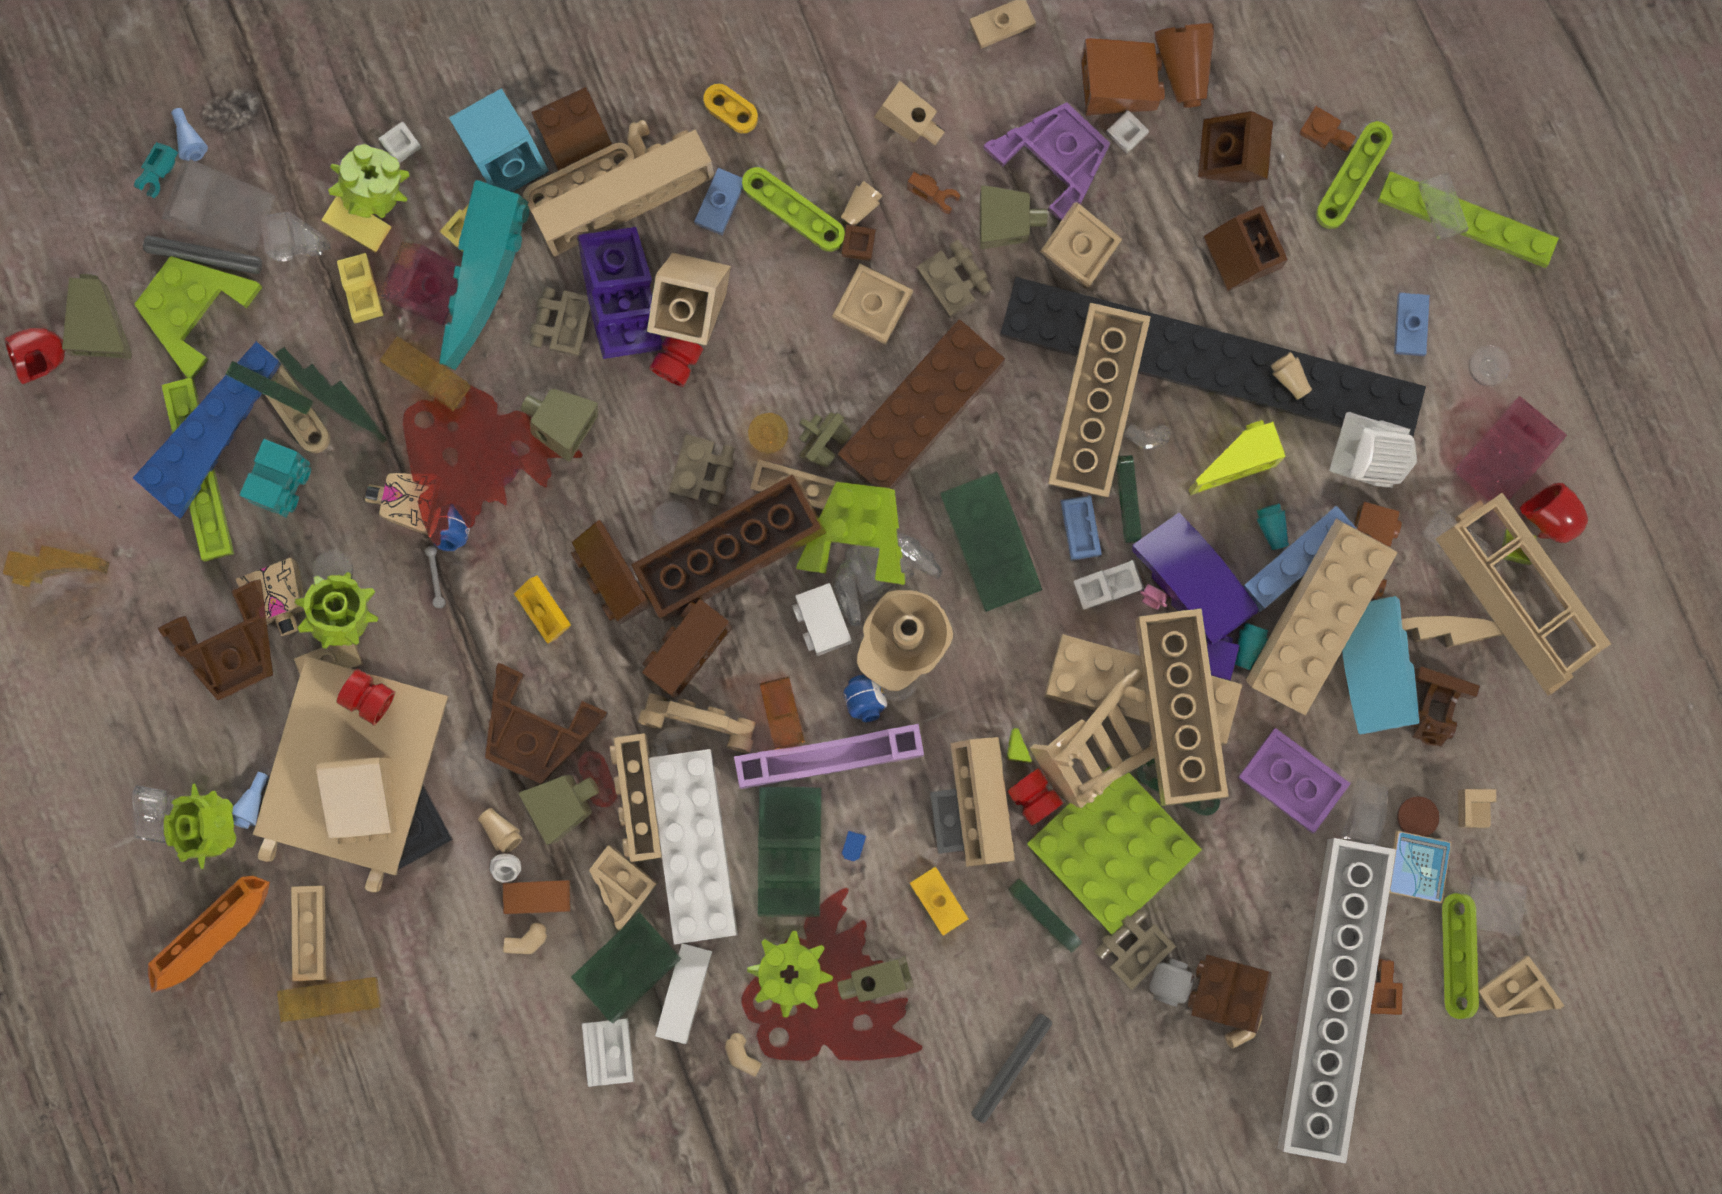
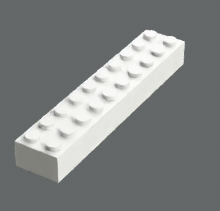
(1336, 1000)

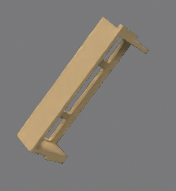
(1504, 606)

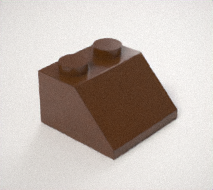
(571, 128)
(1236, 148)

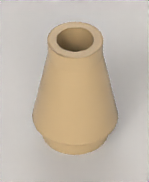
(861, 203)
(1291, 375)
(500, 831)

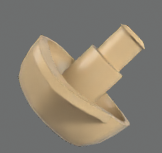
(903, 639)

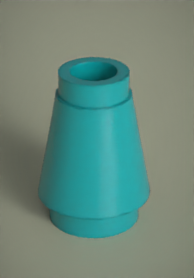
(1273, 525)
(1251, 643)

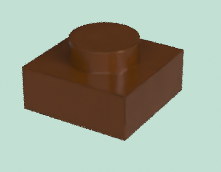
(858, 242)

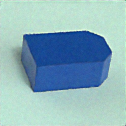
(853, 846)

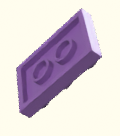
(1294, 780)

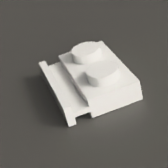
(608, 1052)

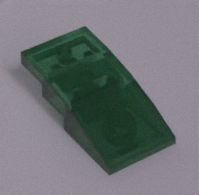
(336, 398)
(991, 541)
(789, 852)

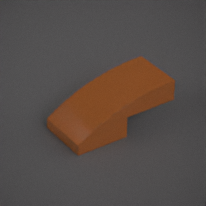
(536, 897)

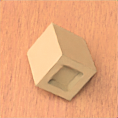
(1475, 807)

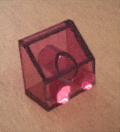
(420, 282)

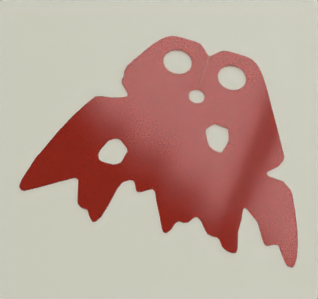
(482, 452)
(833, 1018)

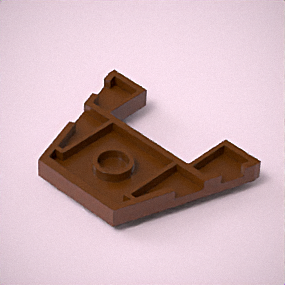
(233, 657)
(528, 742)

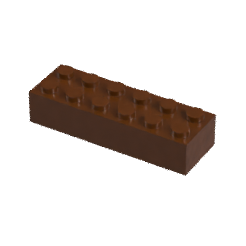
(921, 408)
(728, 548)

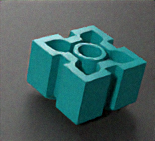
(276, 478)

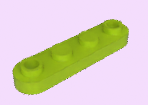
(1354, 175)
(793, 209)
(1460, 956)

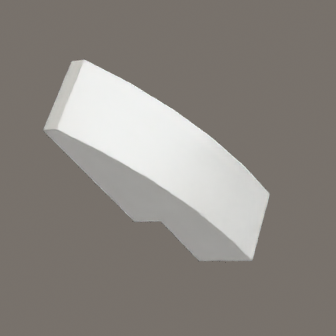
(683, 994)

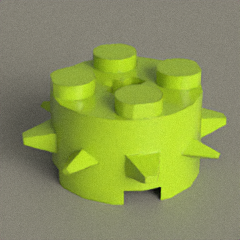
(369, 181)
(335, 626)
(200, 826)
(777, 959)

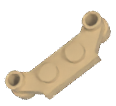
(714, 719)

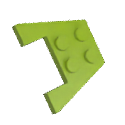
(180, 298)
(859, 518)

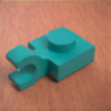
(157, 164)

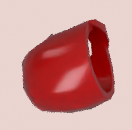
(34, 353)
(1561, 513)

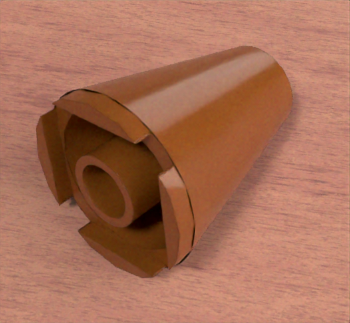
(1187, 60)

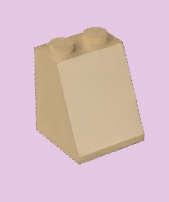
(688, 298)
(357, 798)

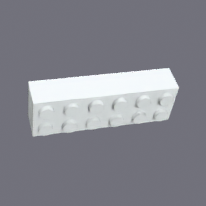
(693, 846)

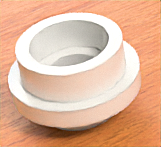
(505, 867)

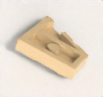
(621, 884)
(1519, 991)

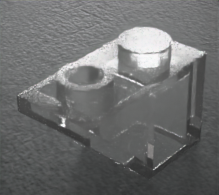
(289, 236)

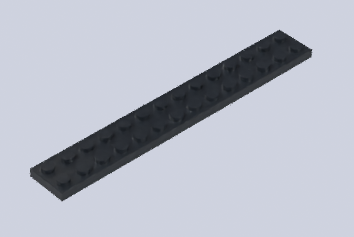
(1217, 361)

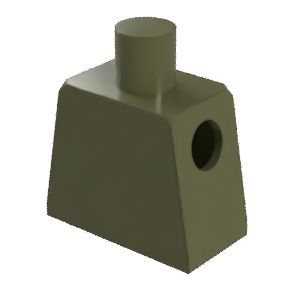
(1007, 217)
(561, 420)
(559, 805)
(889, 977)

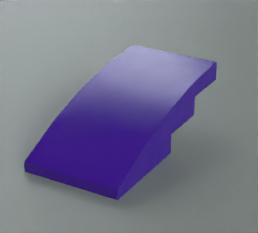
(618, 291)
(1195, 577)

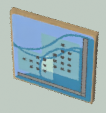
(1420, 867)

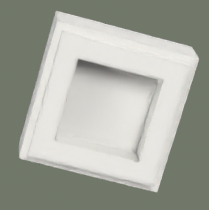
(1127, 131)
(400, 142)

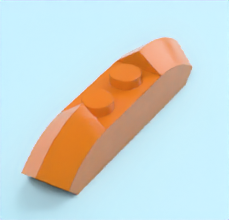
(208, 933)

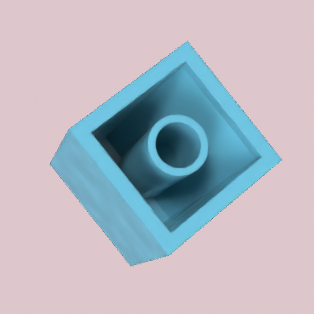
(499, 142)

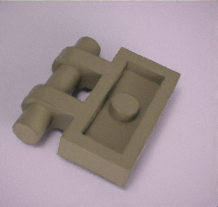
(945, 282)
(570, 325)
(693, 467)
(1141, 956)

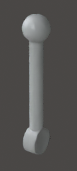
(438, 601)

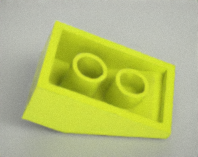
(1249, 454)

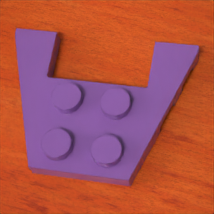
(1064, 145)

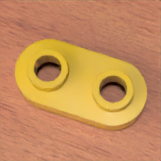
(731, 109)

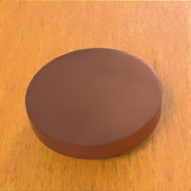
(1418, 816)

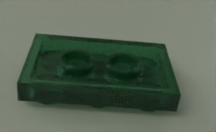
(626, 967)

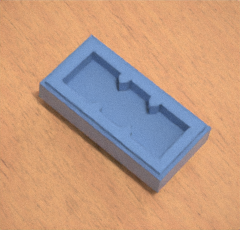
(719, 202)
(1411, 324)
(1080, 528)

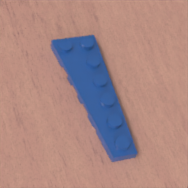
(193, 449)

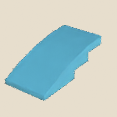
(1380, 670)

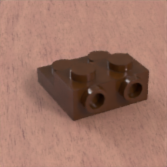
(1229, 993)

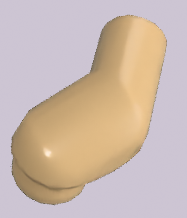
(738, 1057)

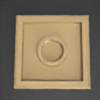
(1081, 245)
(872, 304)

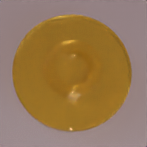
(768, 433)

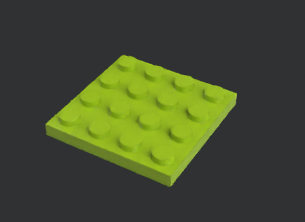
(1114, 850)

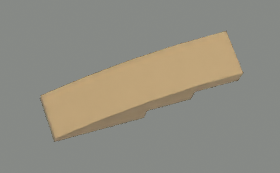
(1454, 629)

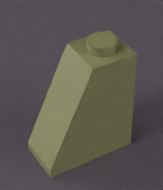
(92, 321)

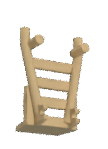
(1071, 744)

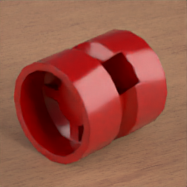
(674, 362)
(362, 695)
(1035, 797)

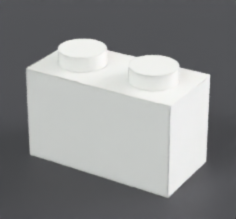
(822, 619)

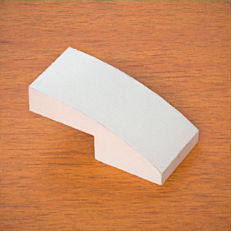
(1109, 585)

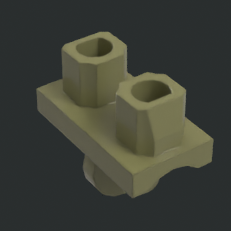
(815, 448)

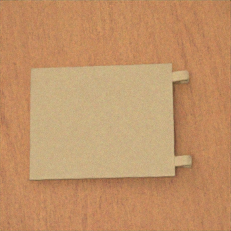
(327, 732)

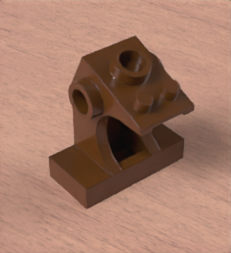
(1444, 690)

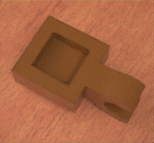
(1323, 128)
(926, 189)
(1386, 993)

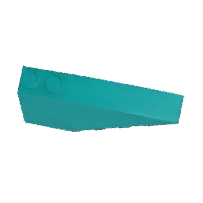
(489, 248)

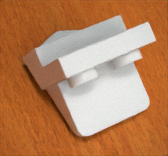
(1374, 451)

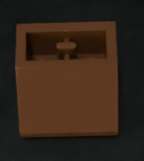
(1245, 248)

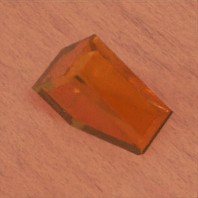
(782, 712)

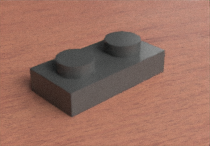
(947, 821)

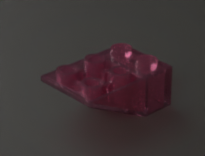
(1510, 451)

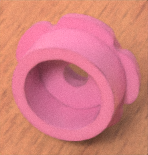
(1154, 597)

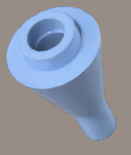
(189, 142)
(247, 807)

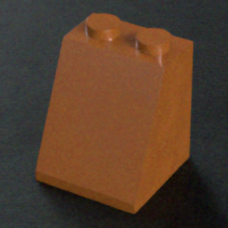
(1120, 76)

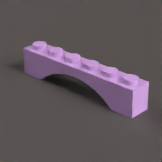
(829, 756)

